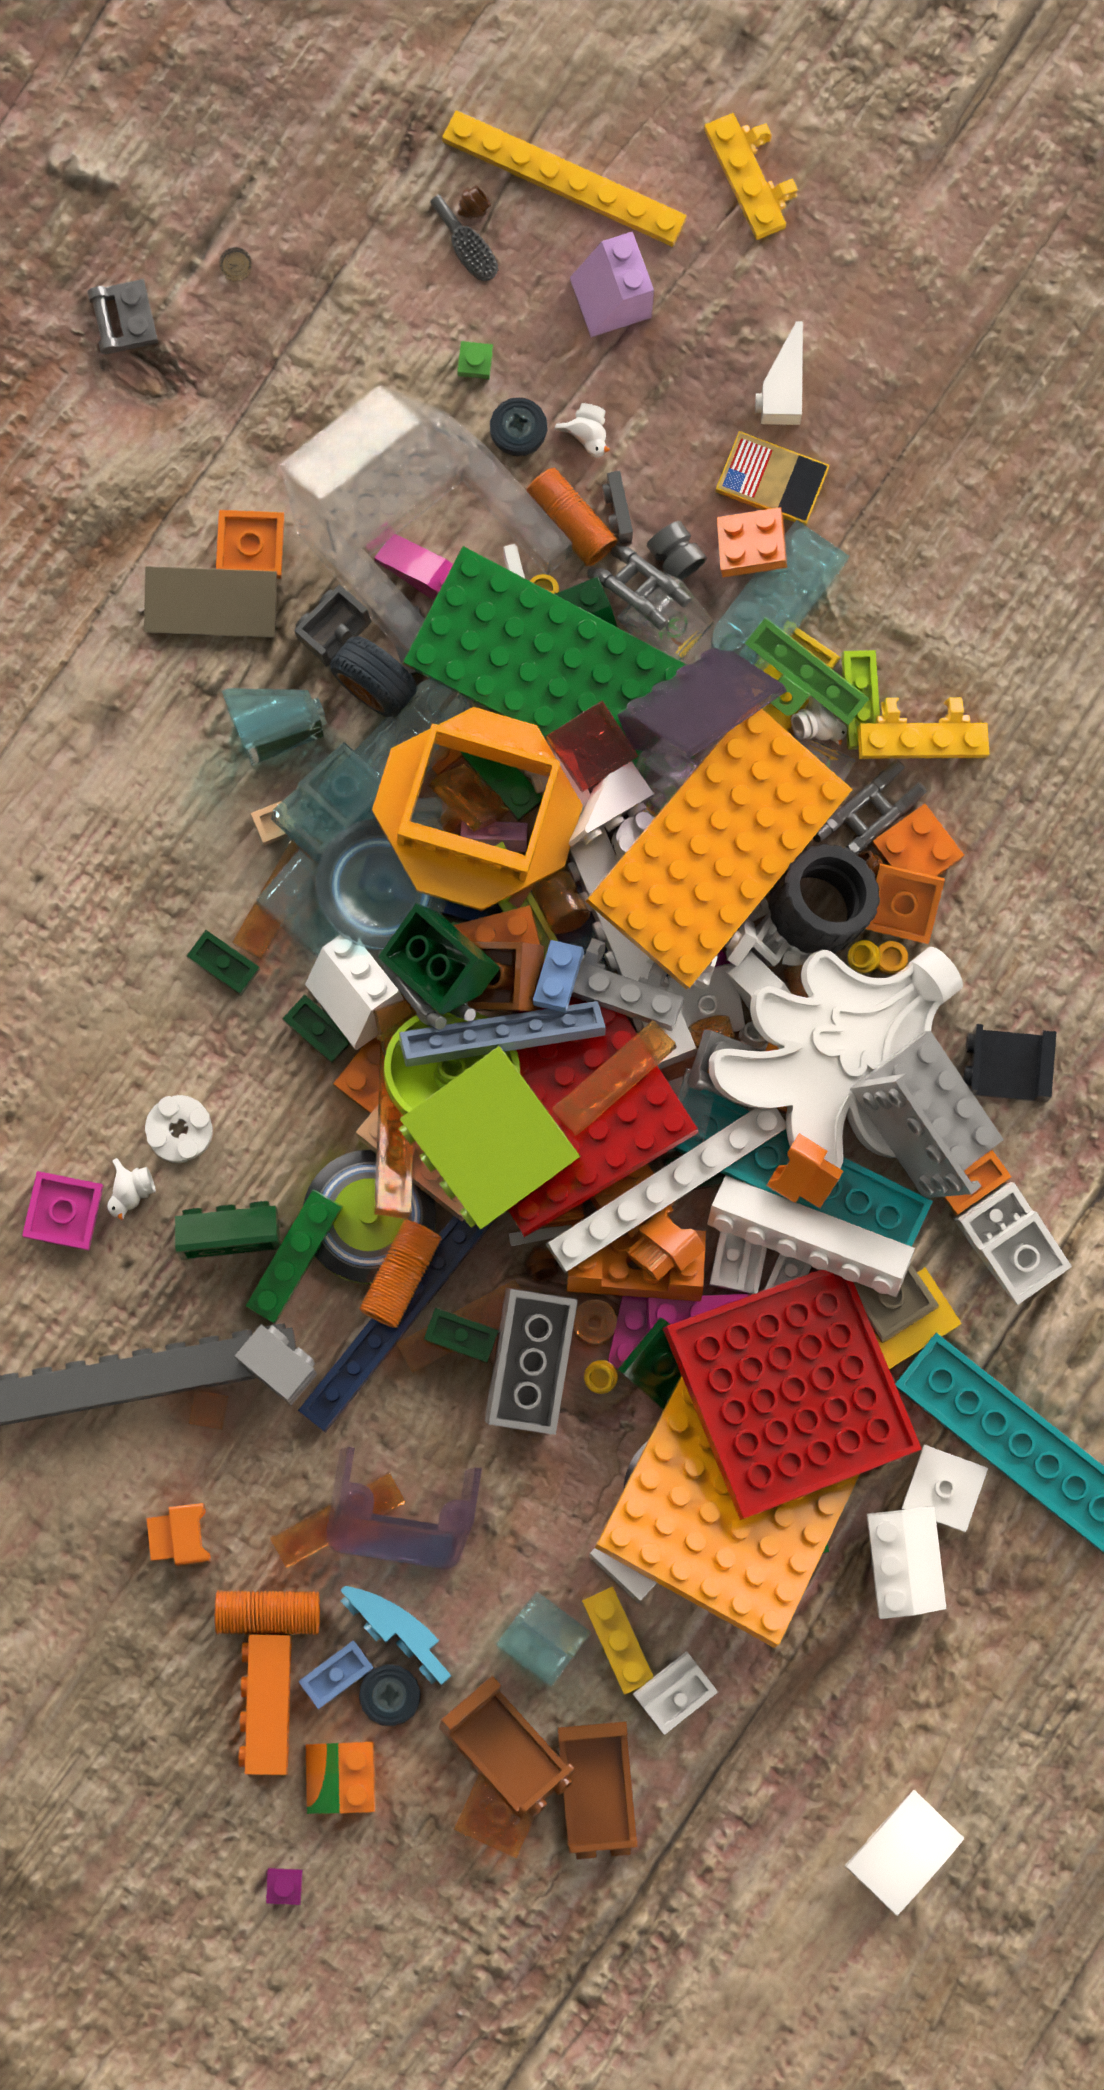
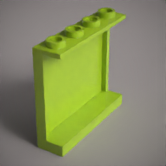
(488, 1138)

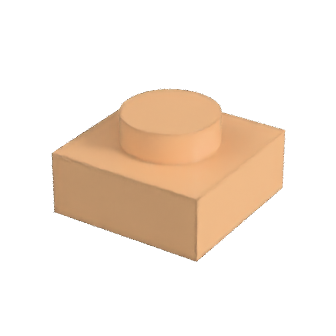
(267, 829)

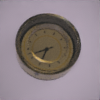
(235, 264)

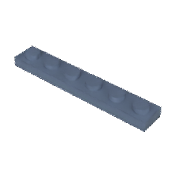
(507, 1031)

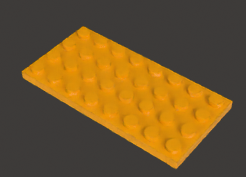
(718, 846)

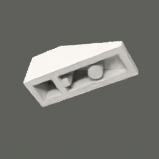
(782, 388)

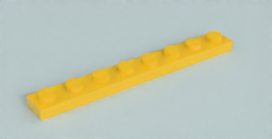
(564, 178)

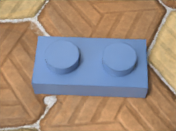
(558, 976)
(336, 1674)

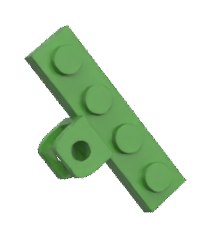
(804, 674)

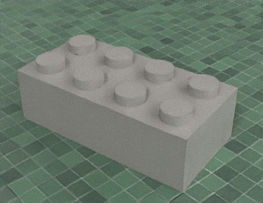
(530, 1361)

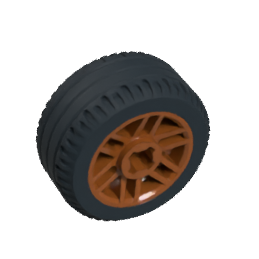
(373, 676)

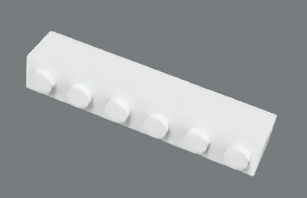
(810, 1236)

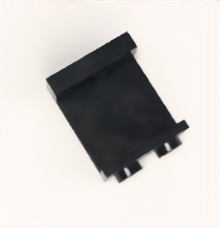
(1010, 1064)

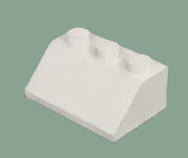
(350, 988)
(906, 1562)

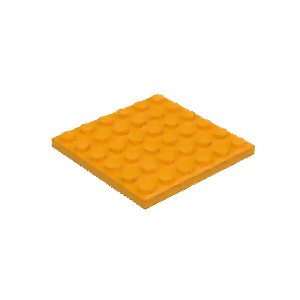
(686, 1535)

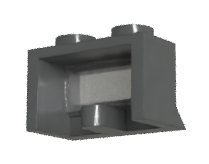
(332, 624)

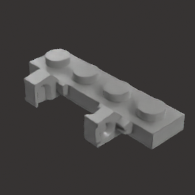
(638, 999)

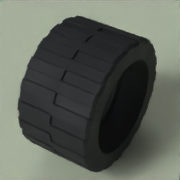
(844, 872)

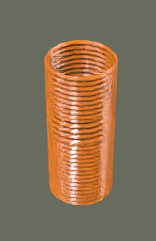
(575, 519)
(399, 1280)
(268, 1612)

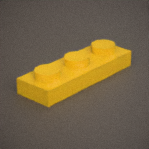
(618, 1640)

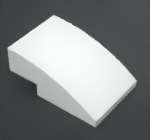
(1012, 1242)
(904, 1852)

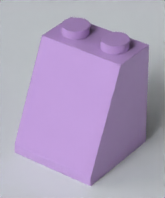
(613, 286)

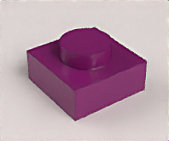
(284, 1886)

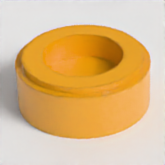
(893, 958)

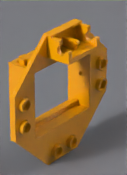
(458, 866)

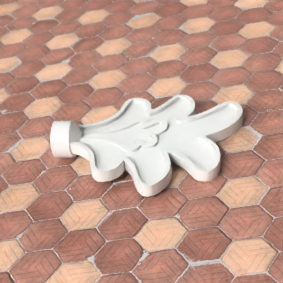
(832, 1044)

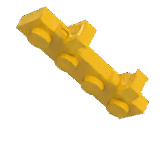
(757, 198)
(895, 738)

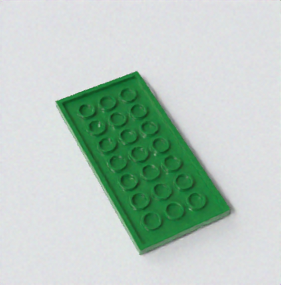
(529, 649)

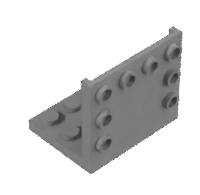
(928, 1117)

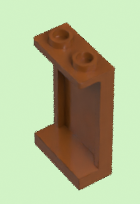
(506, 1750)
(601, 1795)

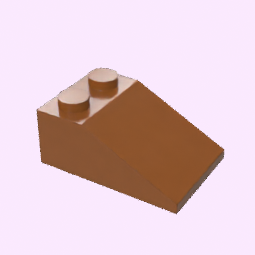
(515, 981)

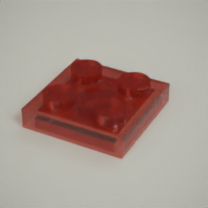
(592, 746)

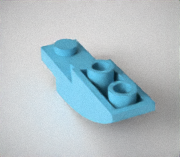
(389, 1619)

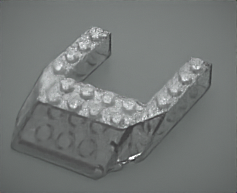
(381, 472)

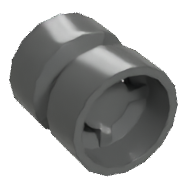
(676, 551)

